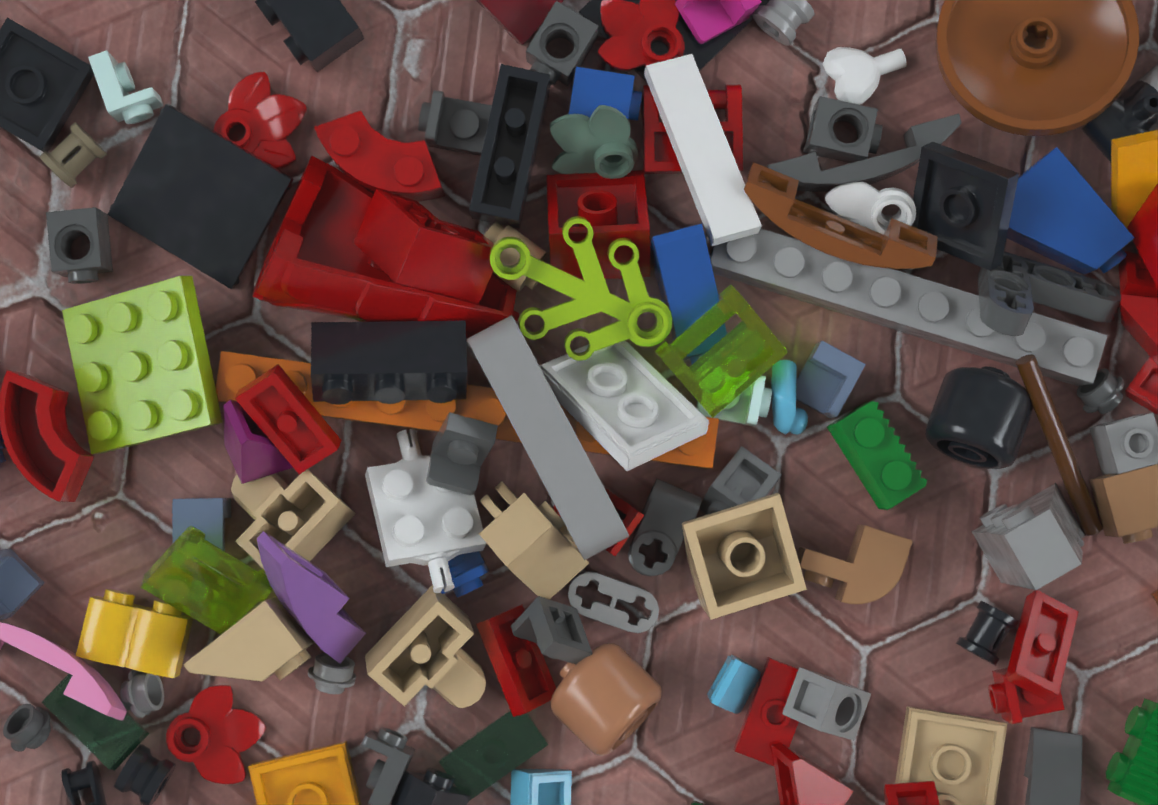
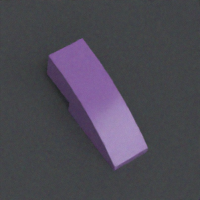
(310, 598)

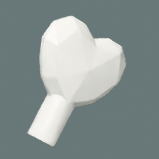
(859, 73)

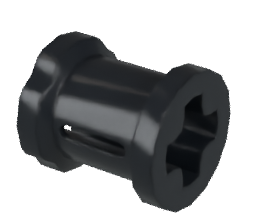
(987, 632)

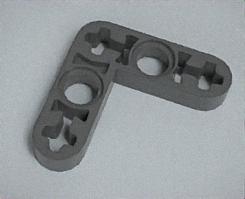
(1012, 287)

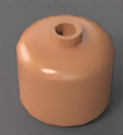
(605, 698)

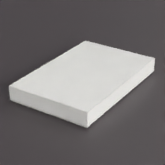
(624, 403)

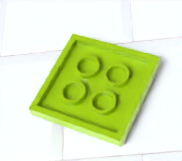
(142, 365)

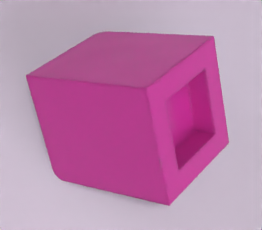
(713, 17)

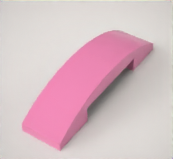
(86, 683)

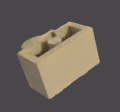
(296, 514)
(532, 542)
(428, 651)

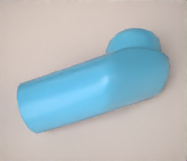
(784, 387)

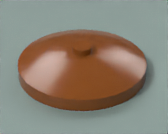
(1036, 61)

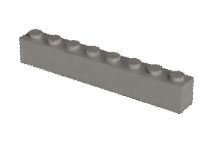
(905, 304)

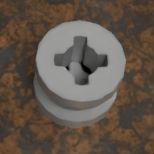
(782, 18)

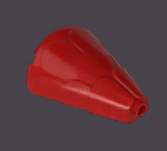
(324, 272)

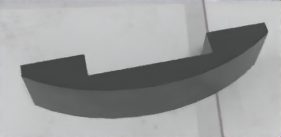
(869, 170)
(1053, 768)

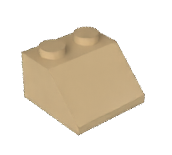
(742, 556)
(256, 646)

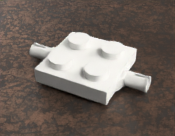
(418, 519)

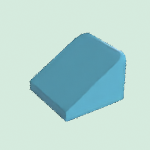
(733, 684)
(541, 787)

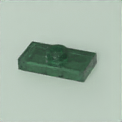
(103, 735)
(493, 752)

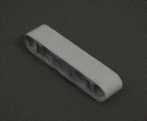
(548, 437)

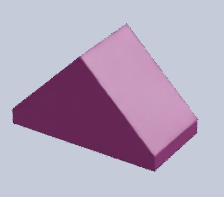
(249, 447)

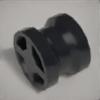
(144, 775)

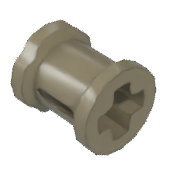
(57, 158)

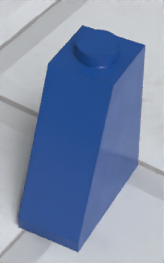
(1065, 218)
(686, 281)

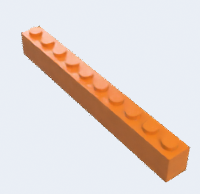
(481, 404)

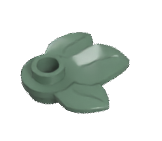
(594, 143)

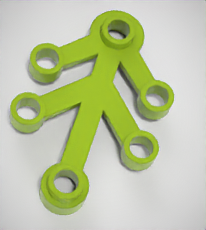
(588, 295)

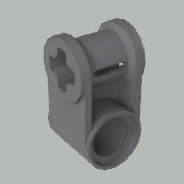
(662, 522)

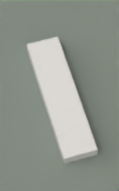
(702, 149)

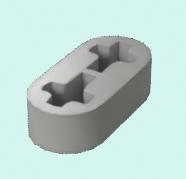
(609, 613)

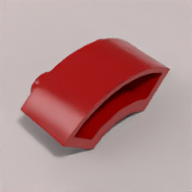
(379, 161)
(39, 436)

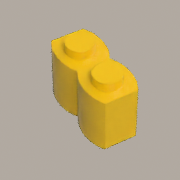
(134, 635)

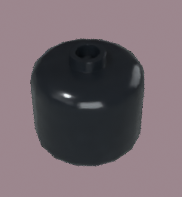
(979, 417)

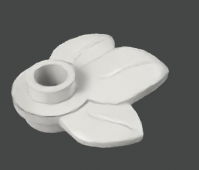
(864, 205)

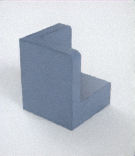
(827, 379)
(203, 514)
(17, 583)

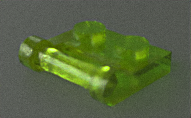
(732, 361)
(202, 590)

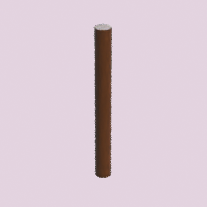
(1059, 444)

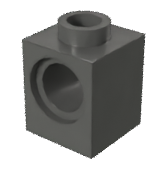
(563, 24)
(822, 138)
(67, 226)

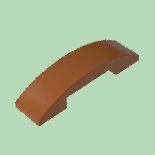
(898, 248)

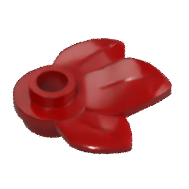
(635, 28)
(265, 118)
(223, 735)

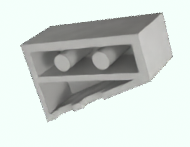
(1032, 540)

